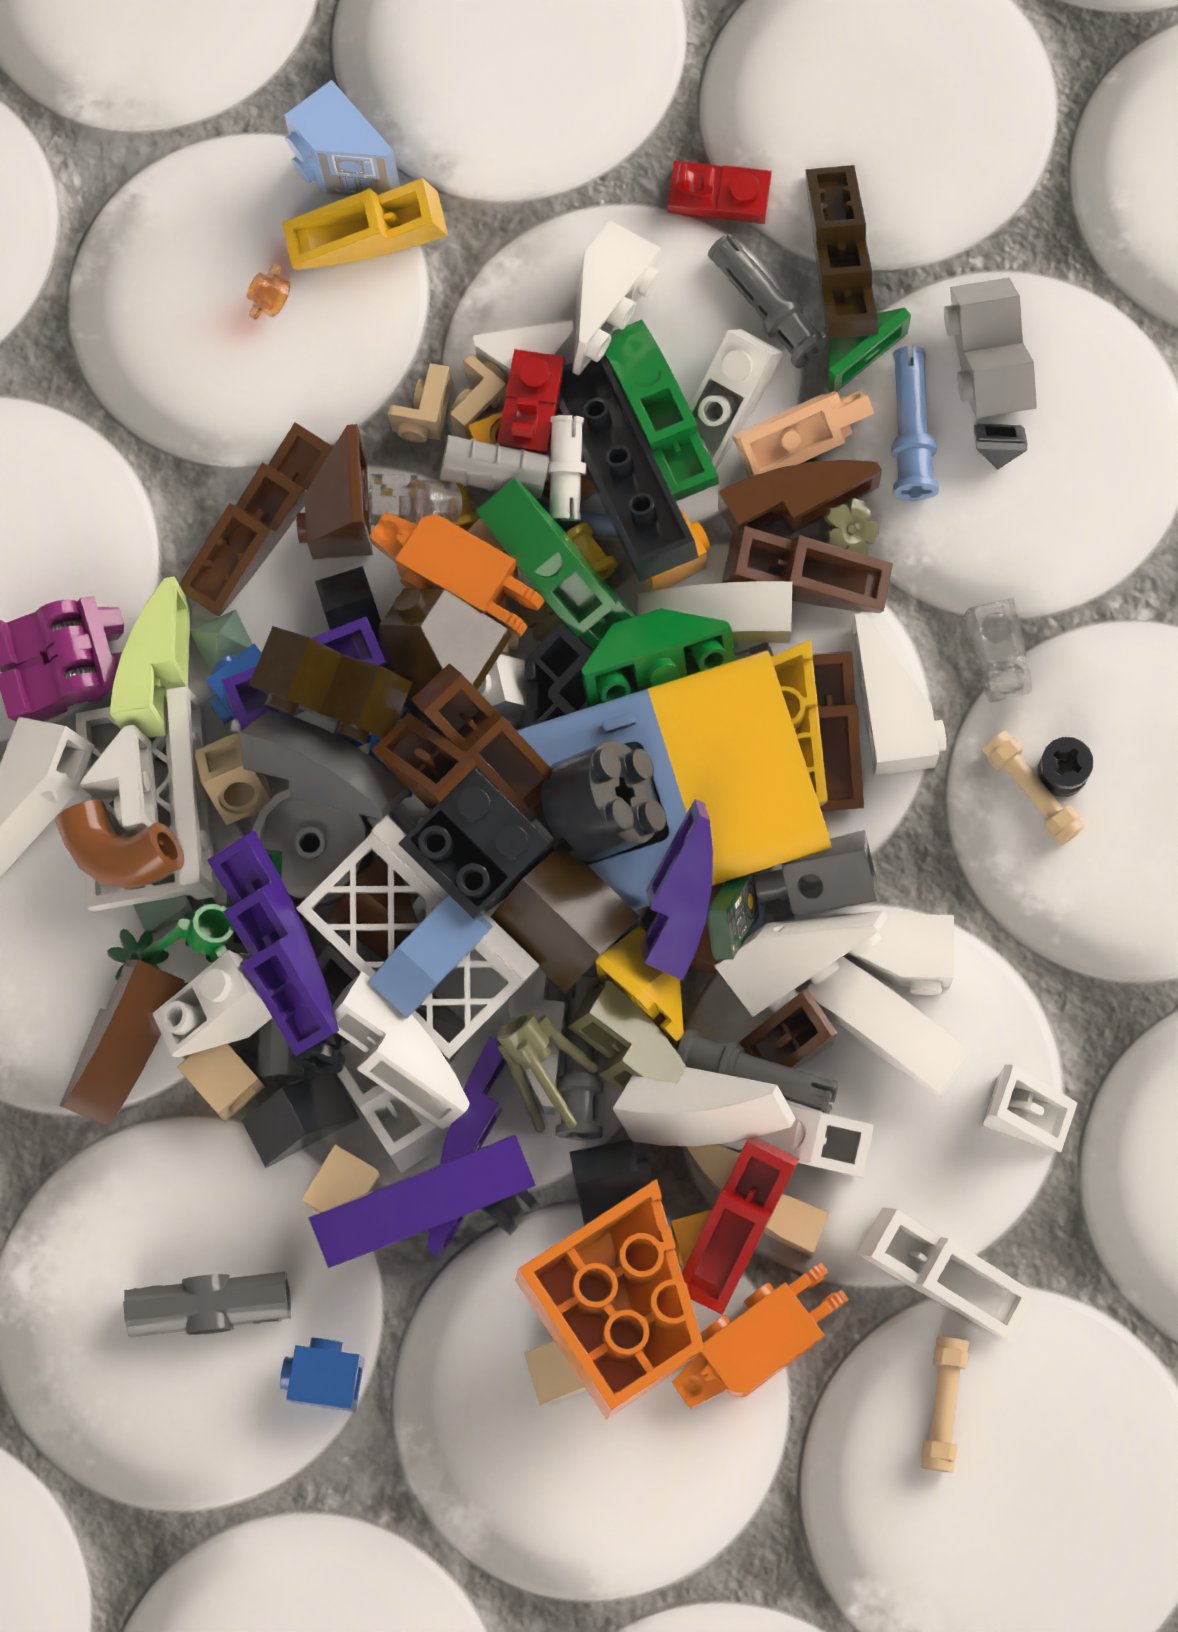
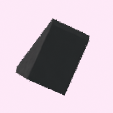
(347, 599)
(299, 1117)

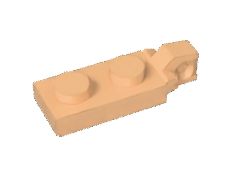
(801, 432)

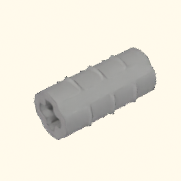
(492, 465)

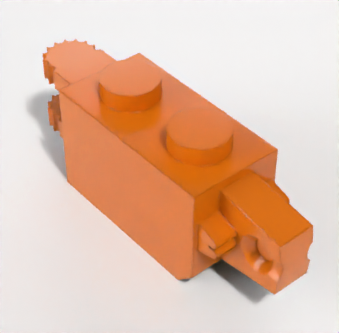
(450, 558)
(758, 1342)

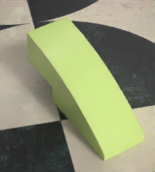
(153, 661)

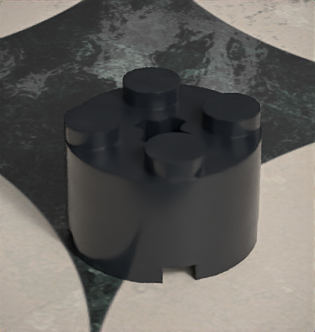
(602, 800)

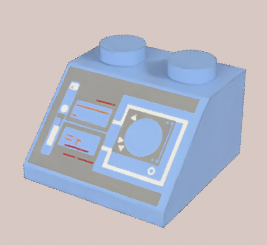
(338, 145)

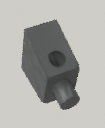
(844, 875)

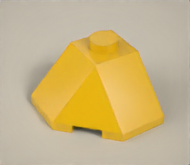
(648, 987)

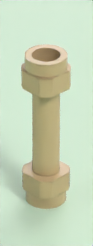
(1061, 822)
(939, 1452)

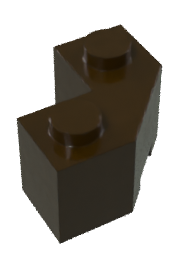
(331, 685)

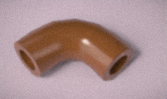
(113, 857)

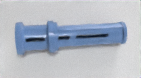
(913, 445)

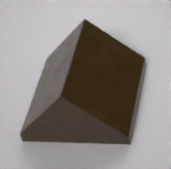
(564, 916)

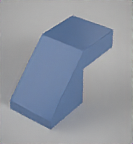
(428, 955)

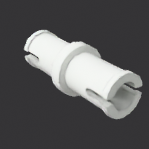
(566, 467)

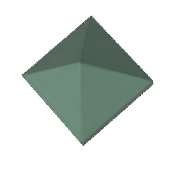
(221, 638)

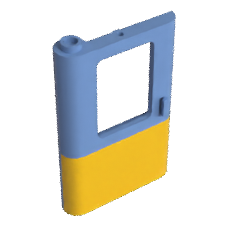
(710, 740)

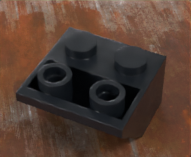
(476, 845)

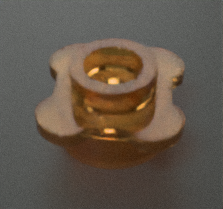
(268, 293)

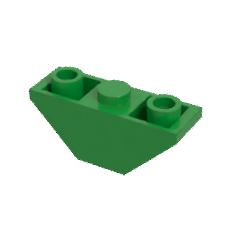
(654, 651)

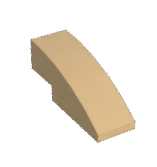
(793, 1221)

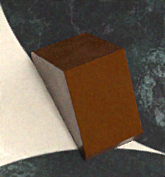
(423, 760)
(373, 908)
(792, 1033)

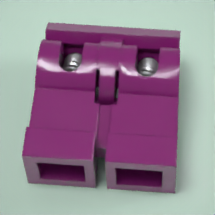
(58, 657)

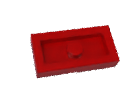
(719, 192)
(531, 401)

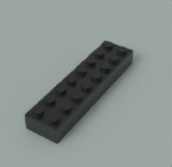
(626, 472)

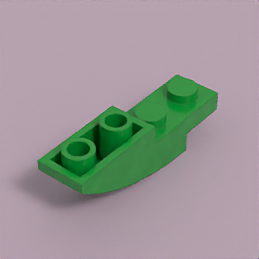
(660, 410)
(552, 562)

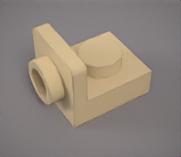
(483, 400)
(430, 407)

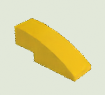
(365, 226)

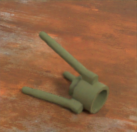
(526, 1043)

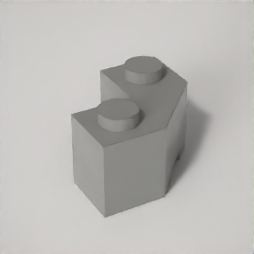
(994, 362)

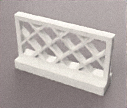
(187, 806)
(496, 947)

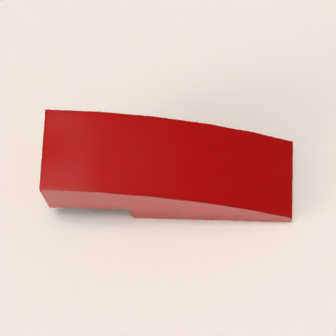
(737, 1223)

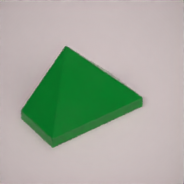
(854, 354)

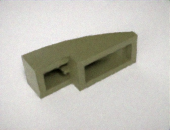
(626, 1037)

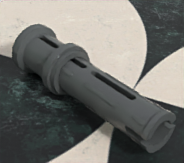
(781, 316)
(733, 1061)
(578, 1085)

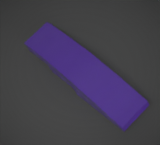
(279, 949)
(470, 1129)
(421, 1201)

